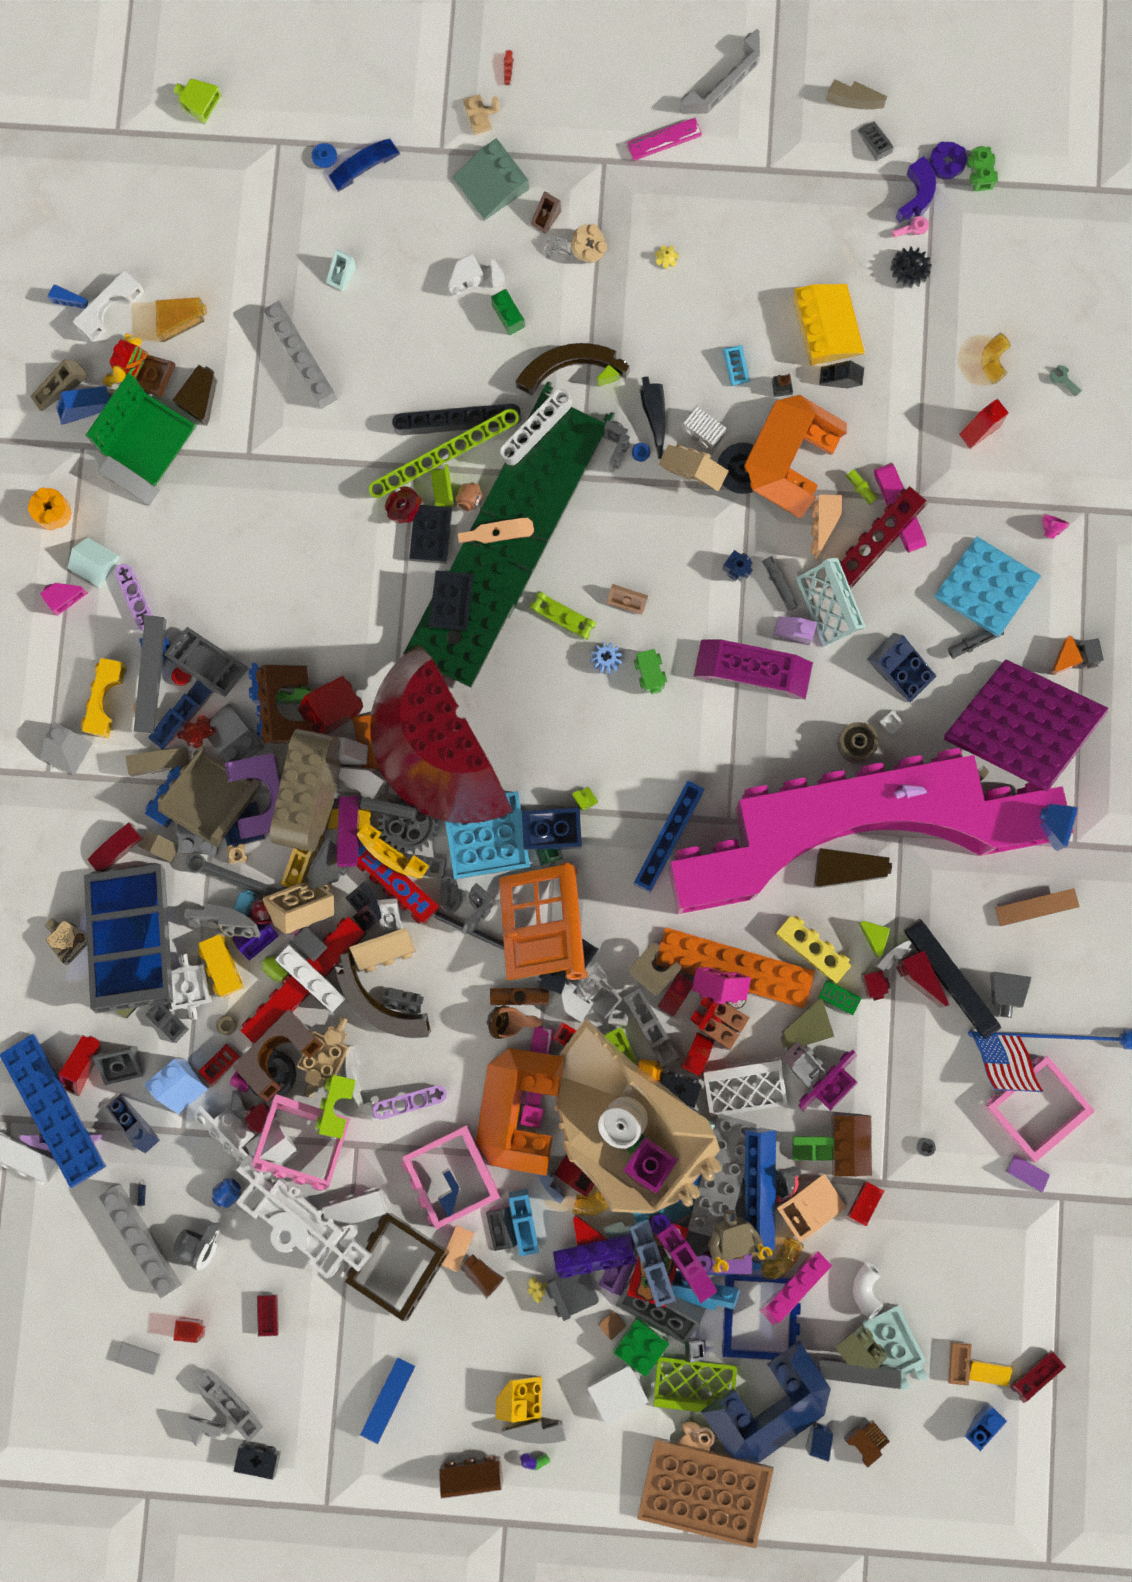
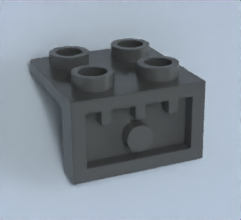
(478, 899)

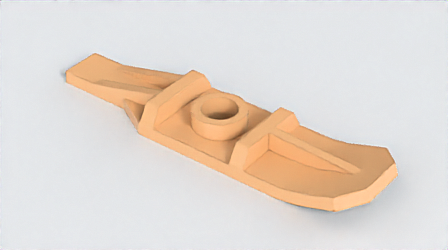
(508, 530)

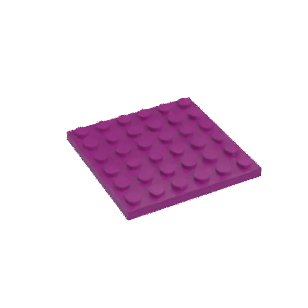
(1026, 724)

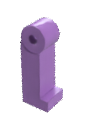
(736, 1265)

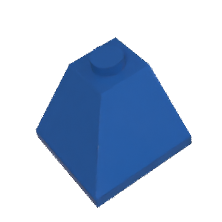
(1058, 824)

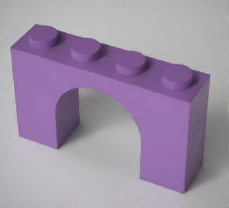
(264, 769)

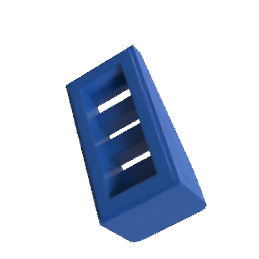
(64, 297)

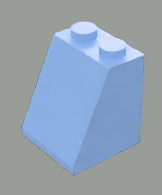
(176, 1085)

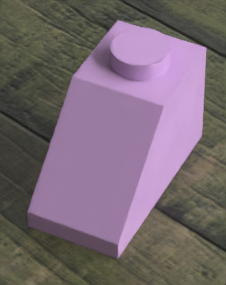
(795, 629)

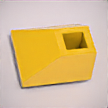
(520, 1400)

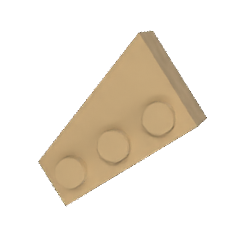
(693, 465)

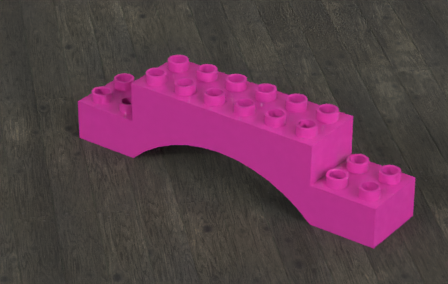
(800, 817)

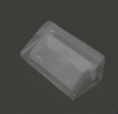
(590, 986)

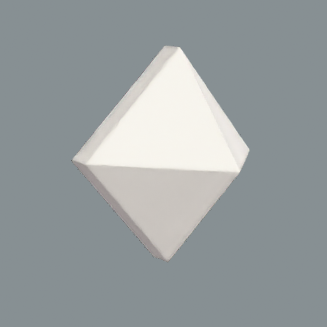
(618, 1018)

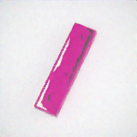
(664, 139)
(541, 1044)

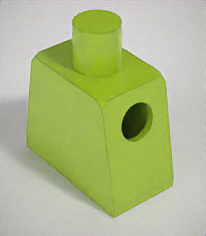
(198, 98)

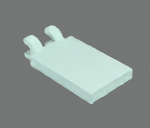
(896, 1338)

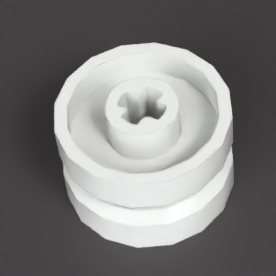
(623, 1122)

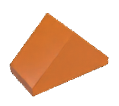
(1067, 657)

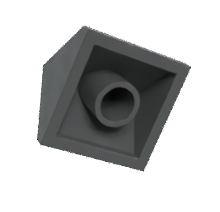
(119, 1065)

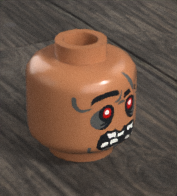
(469, 496)

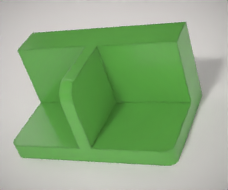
(812, 1148)

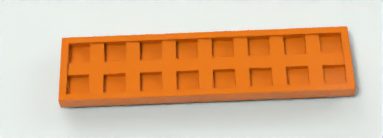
(768, 976)

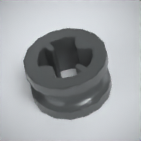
(927, 1141)

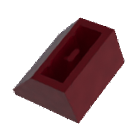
(574, 1176)

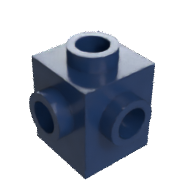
(738, 566)

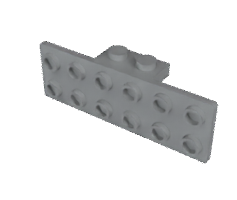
(725, 1188)

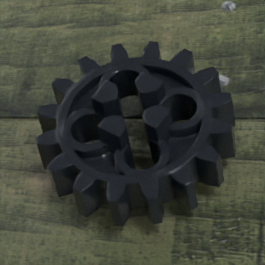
(921, 271)

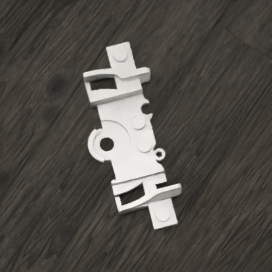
(301, 1220)

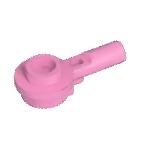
(918, 226)

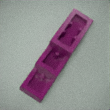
(347, 831)

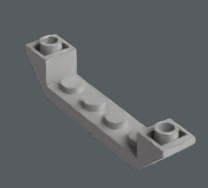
(696, 105)

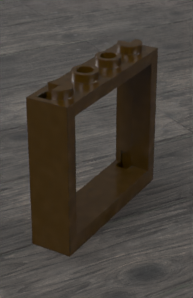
(424, 1281)

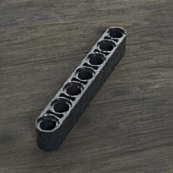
(447, 416)
(953, 979)

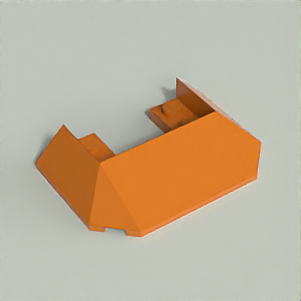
(777, 446)
(503, 1087)

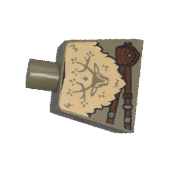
(66, 940)

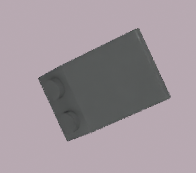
(232, 736)

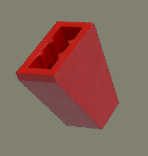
(984, 423)
(698, 1054)
(79, 1065)

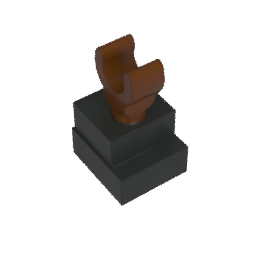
(782, 385)

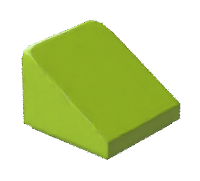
(607, 376)

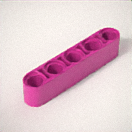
(890, 486)

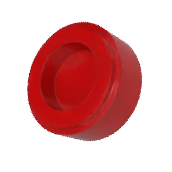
(180, 678)

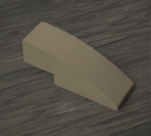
(856, 96)
(156, 761)

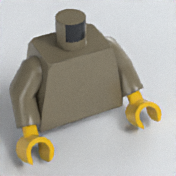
(734, 1239)

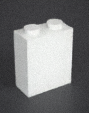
(616, 1394)

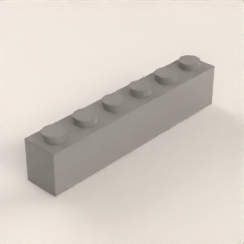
(300, 354)
(140, 1240)

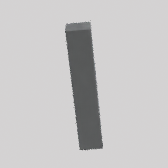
(149, 673)

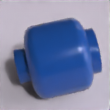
(226, 1192)

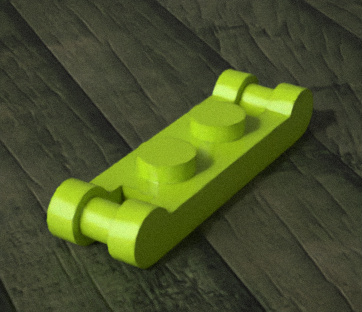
(562, 615)

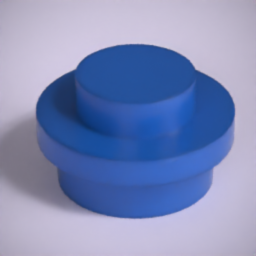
(640, 452)

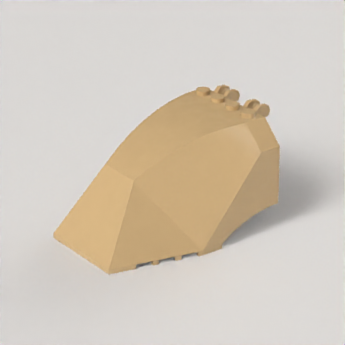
(591, 1079)

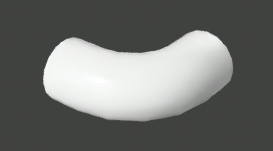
(863, 1290)

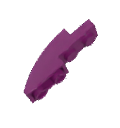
(687, 1263)

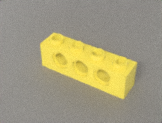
(786, 934)

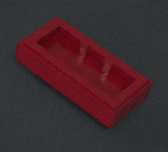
(267, 1315)

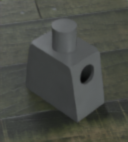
(1008, 991)

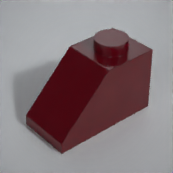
(675, 995)

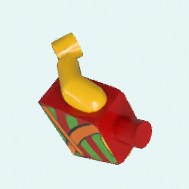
(125, 359)

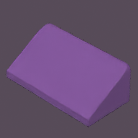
(1027, 1173)
(616, 1278)

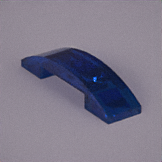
(362, 162)

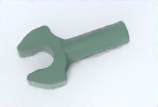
(1064, 379)

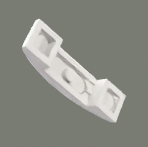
(351, 1061)

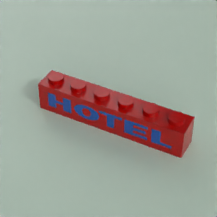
(397, 885)

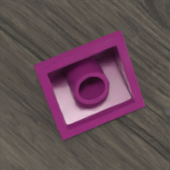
(650, 1166)

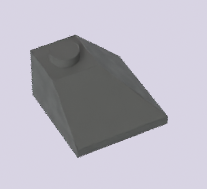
(324, 867)

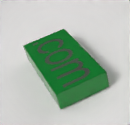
(839, 997)

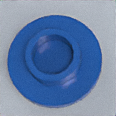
(324, 155)

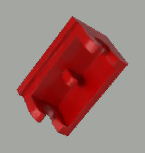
(865, 1203)

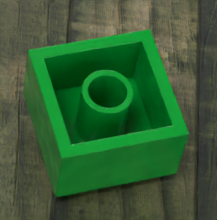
(640, 1346)

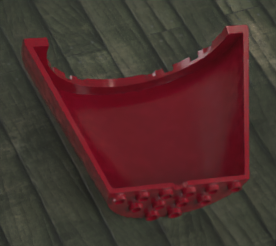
(429, 750)

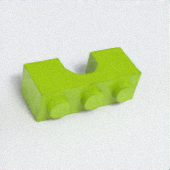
(329, 1123)

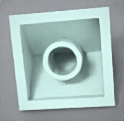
(92, 561)

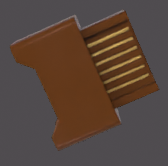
(868, 1441)

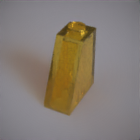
(178, 316)

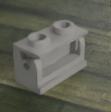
(803, 1064)

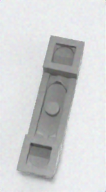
(230, 1404)

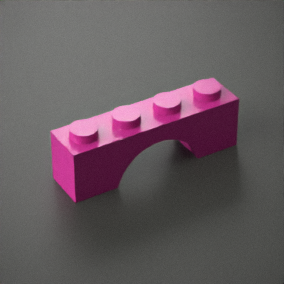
(785, 1299)

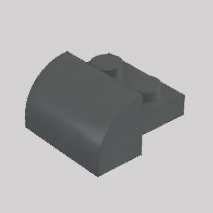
(191, 843)

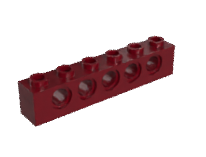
(905, 496)

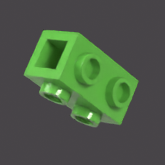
(982, 168)
(651, 676)

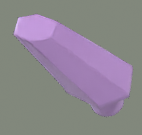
(909, 791)

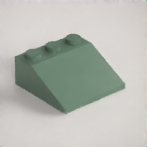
(491, 179)

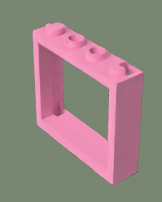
(306, 1111)
(1061, 1132)
(480, 1163)

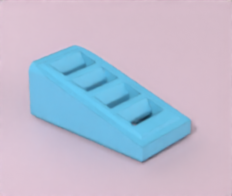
(736, 349)

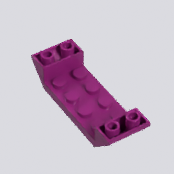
(753, 666)

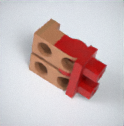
(714, 1019)

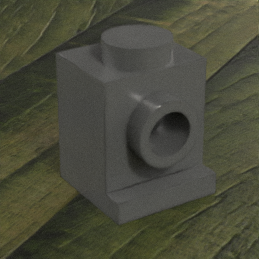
(1090, 652)

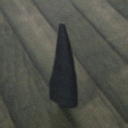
(654, 407)

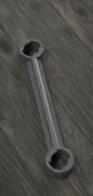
(232, 877)

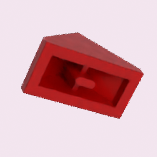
(586, 1233)

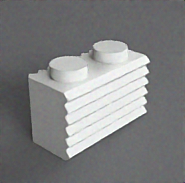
(703, 428)

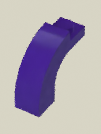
(924, 179)

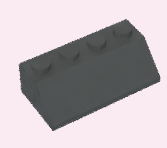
(677, 1319)

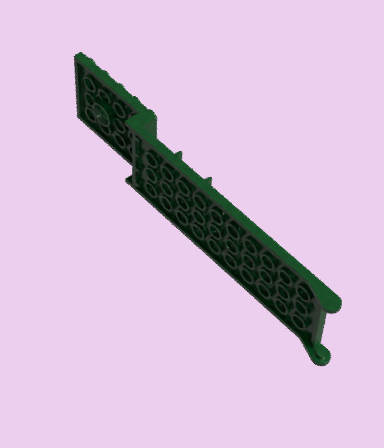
(531, 489)

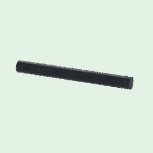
(476, 933)

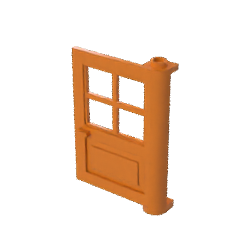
(547, 945)

